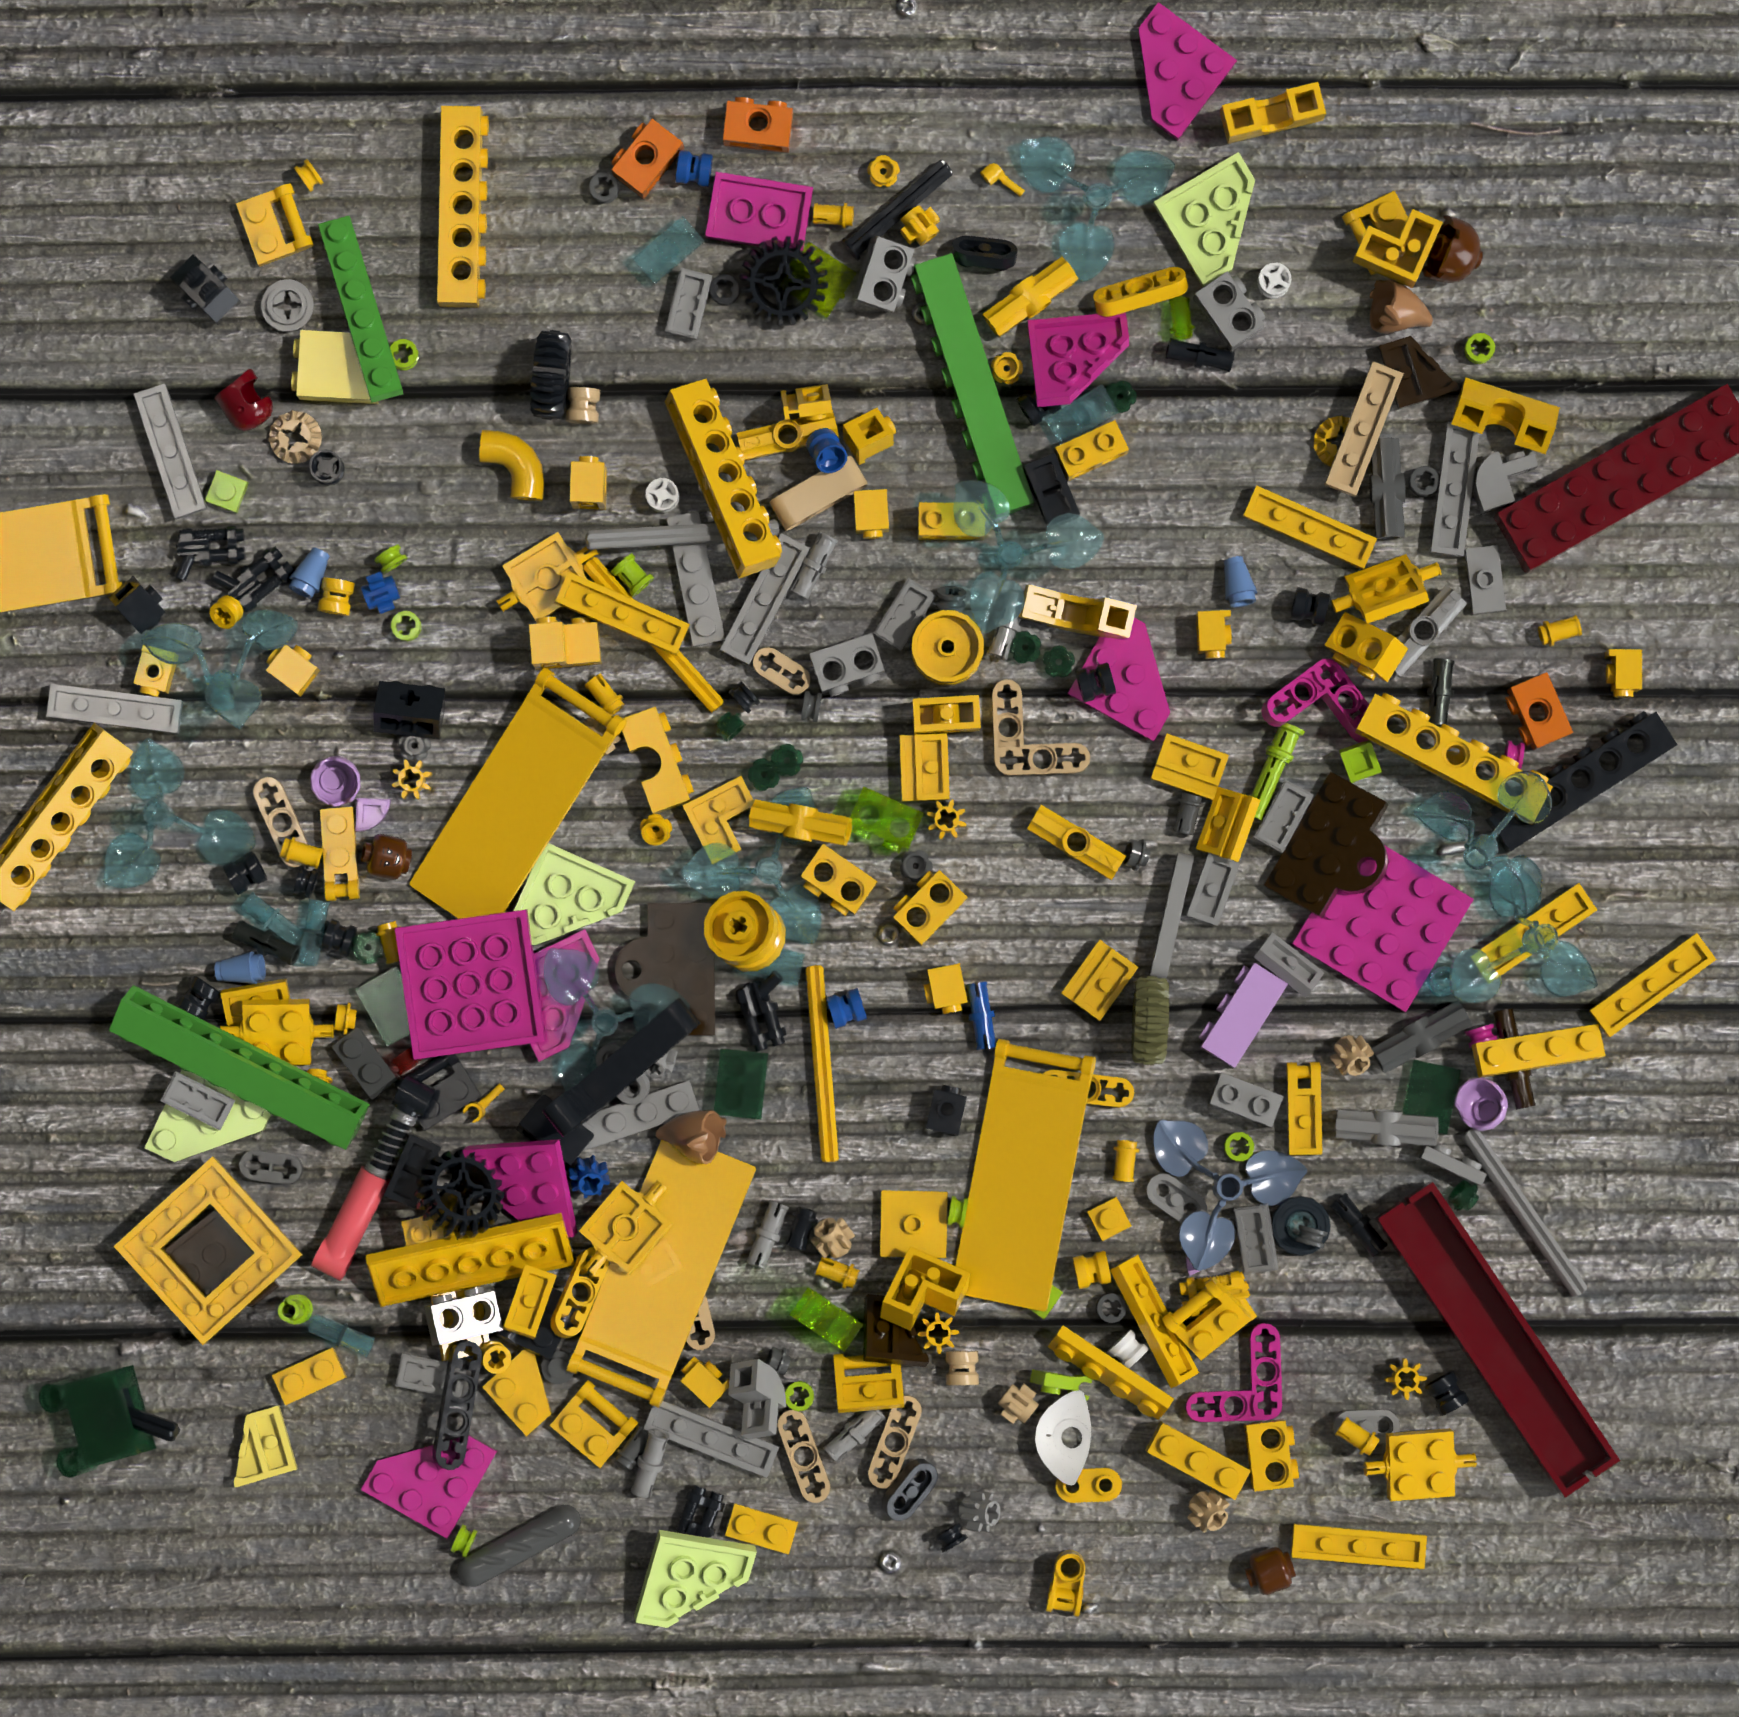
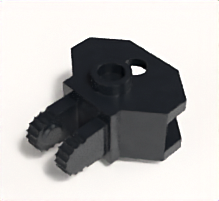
(204, 288)

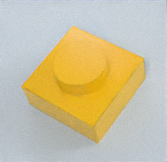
(1109, 1218)

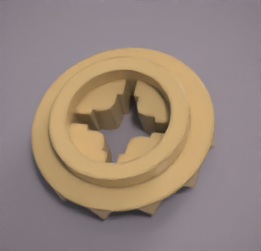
(300, 451)

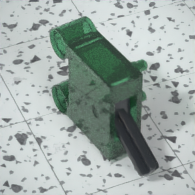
(106, 1419)

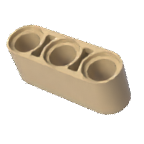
(817, 494)

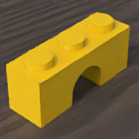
(1262, 117)
(1528, 419)
(668, 787)
(1197, 1460)

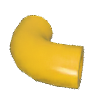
(518, 458)

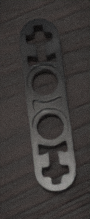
(463, 1405)

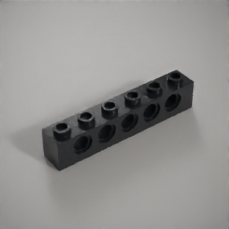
(1655, 741)

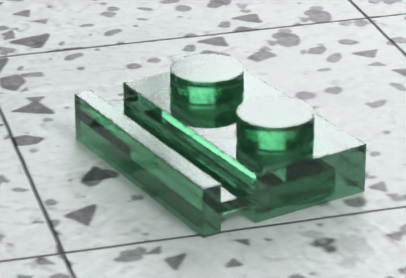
(386, 1005)
(741, 1083)
(1431, 1092)

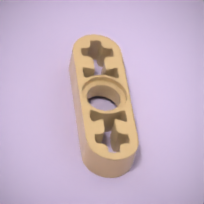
(264, 803)
(878, 1461)
(819, 1476)

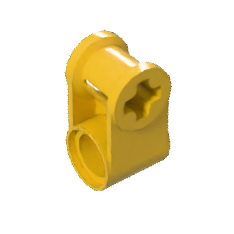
(1066, 1586)

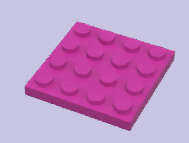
(1388, 934)
(470, 984)

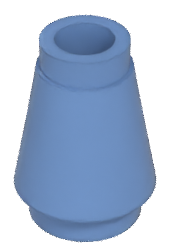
(309, 574)
(1238, 583)
(241, 969)

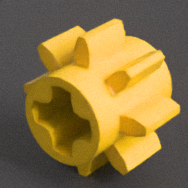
(920, 225)
(403, 775)
(943, 828)
(945, 1339)
(1415, 1378)

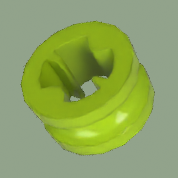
(1481, 358)
(412, 359)
(390, 559)
(398, 619)
(1241, 1156)
(957, 1211)
(808, 1400)
(464, 1541)

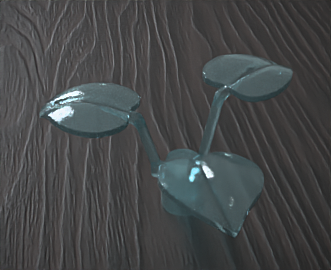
(1143, 181)
(992, 597)
(226, 694)
(160, 771)
(715, 874)
(1515, 879)
(1562, 974)
(567, 978)

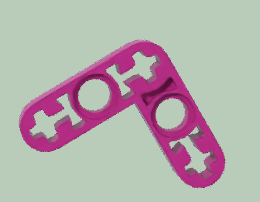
(1318, 689)
(1249, 1397)

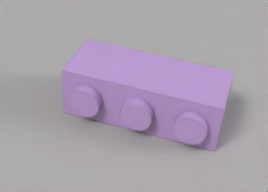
(1242, 1014)

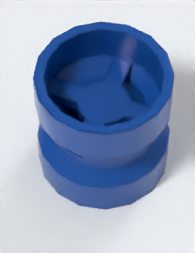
(701, 171)
(826, 450)
(846, 1008)

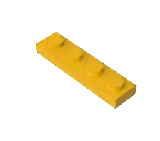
(1309, 527)
(622, 613)
(1560, 913)
(1652, 985)
(1538, 1050)
(1148, 1312)
(1110, 1372)
(1358, 1546)

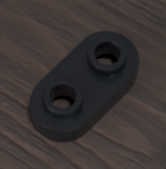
(984, 252)
(909, 1489)

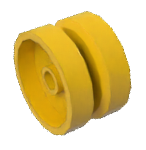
(943, 667)
(749, 949)

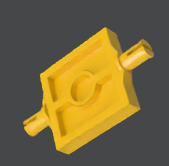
(539, 574)
(1386, 588)
(280, 1028)
(625, 1227)
(1420, 1464)

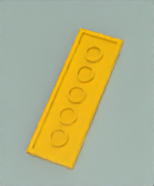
(469, 1262)

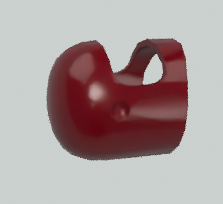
(243, 405)

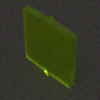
(838, 277)

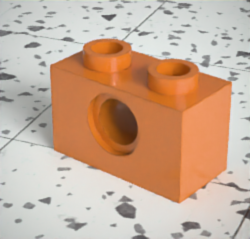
(772, 138)
(643, 177)
(1538, 691)

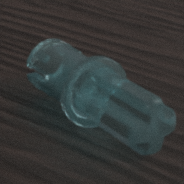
(271, 919)
(313, 932)
(341, 1334)

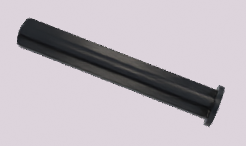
(898, 208)

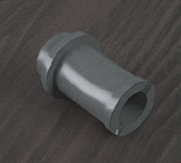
(1187, 813)
(633, 1448)

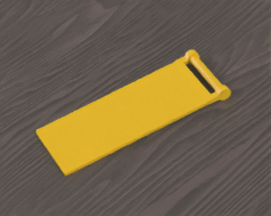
(50, 554)
(515, 803)
(1023, 1177)
(651, 1324)

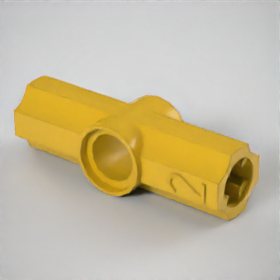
(1030, 297)
(765, 440)
(800, 822)
(1056, 831)

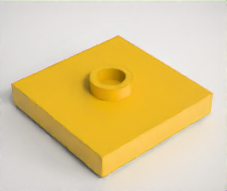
(914, 1221)

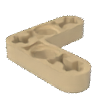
(1016, 743)

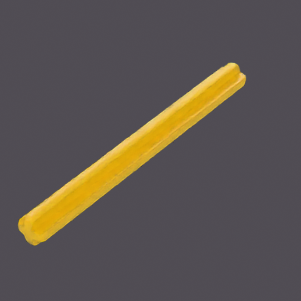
(678, 663)
(822, 1063)

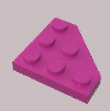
(1179, 69)
(1073, 353)
(1139, 694)
(559, 1019)
(531, 1178)
(426, 1491)

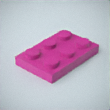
(757, 209)

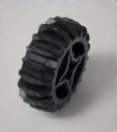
(798, 281)
(550, 374)
(447, 1206)

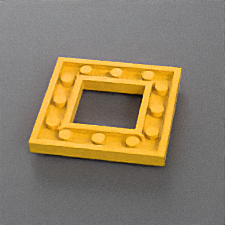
(271, 1249)

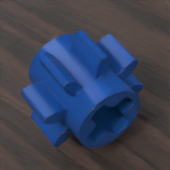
(380, 592)
(589, 1176)

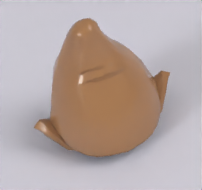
(1396, 308)
(695, 1134)

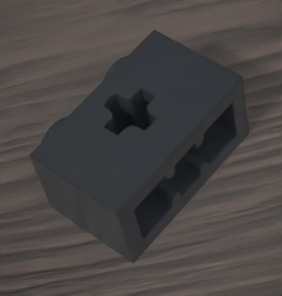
(409, 709)

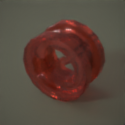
(405, 1061)

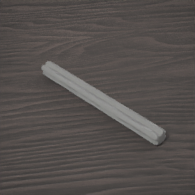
(661, 535)
(1524, 1212)

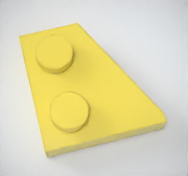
(264, 1447)

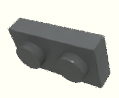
(365, 1063)

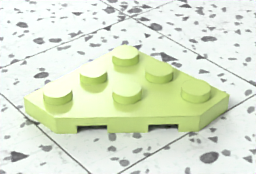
(1209, 216)
(570, 894)
(183, 1136)
(689, 1574)

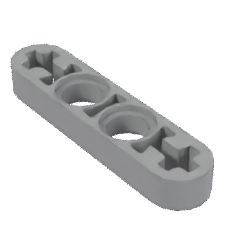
(1171, 915)

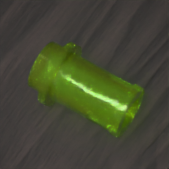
(1181, 318)

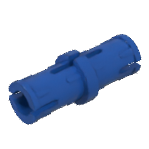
(981, 1015)

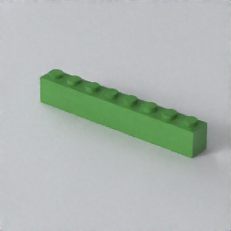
(971, 380)
(239, 1067)

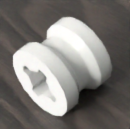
(1277, 275)
(664, 490)
(1128, 1349)

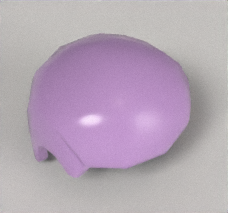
(335, 781)
(1481, 1104)

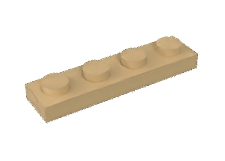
(1363, 429)

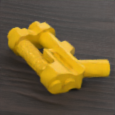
(1233, 1283)

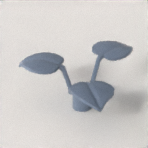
(1206, 1237)

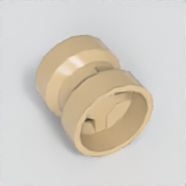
(582, 405)
(962, 1360)

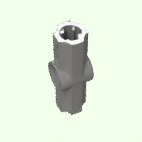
(1438, 616)
(1387, 1127)

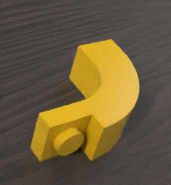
(1078, 614)

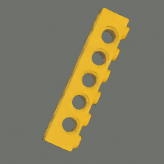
(454, 123)
(746, 555)
(1374, 728)
(54, 799)

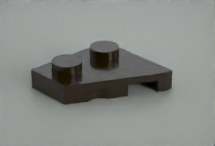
(1422, 374)
(887, 1341)

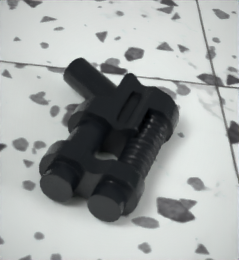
(196, 547)
(247, 587)
(754, 1001)
(713, 1506)

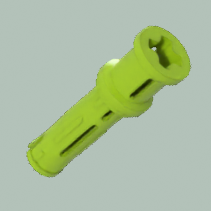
(1278, 755)
(301, 1314)

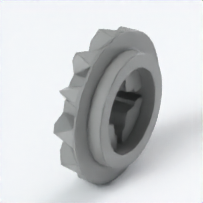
(276, 295)

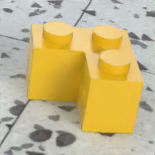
(1402, 256)
(564, 645)
(922, 1281)

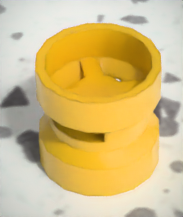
(336, 604)
(1091, 1269)

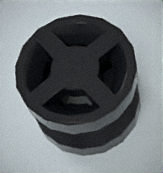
(339, 938)

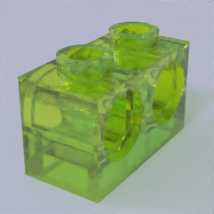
(889, 811)
(826, 1319)

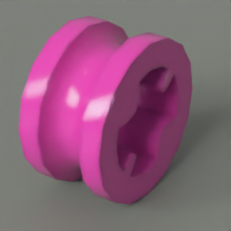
(1515, 752)
(1481, 1034)

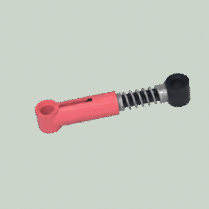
(372, 1181)

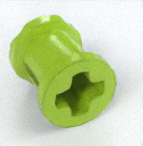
(632, 575)

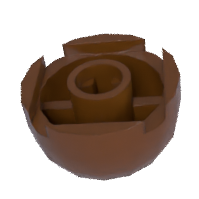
(1454, 252)

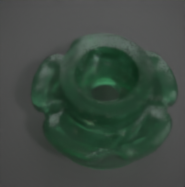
(1124, 388)
(1033, 643)
(1052, 668)
(729, 726)
(795, 756)
(759, 782)
(361, 953)
(1464, 1196)

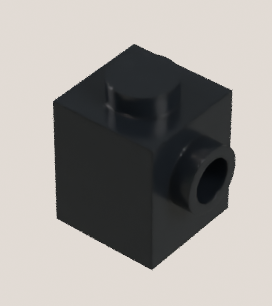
(138, 604)
(946, 1110)

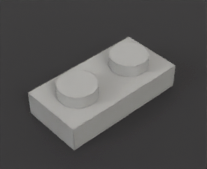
(1212, 889)
(1289, 965)
(1440, 1157)

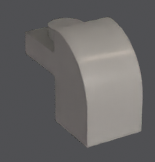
(1491, 480)
(762, 1395)

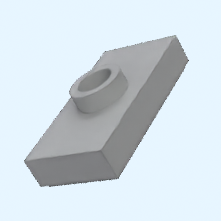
(688, 303)
(1485, 579)
(904, 614)
(1283, 816)
(197, 1100)
(1256, 1238)
(426, 1375)

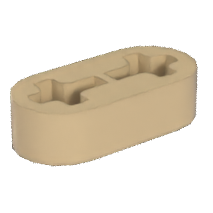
(785, 664)
(706, 1324)

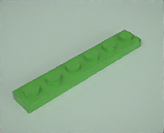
(360, 309)

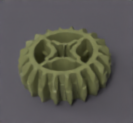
(1150, 1020)

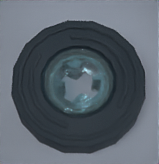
(1283, 1225)

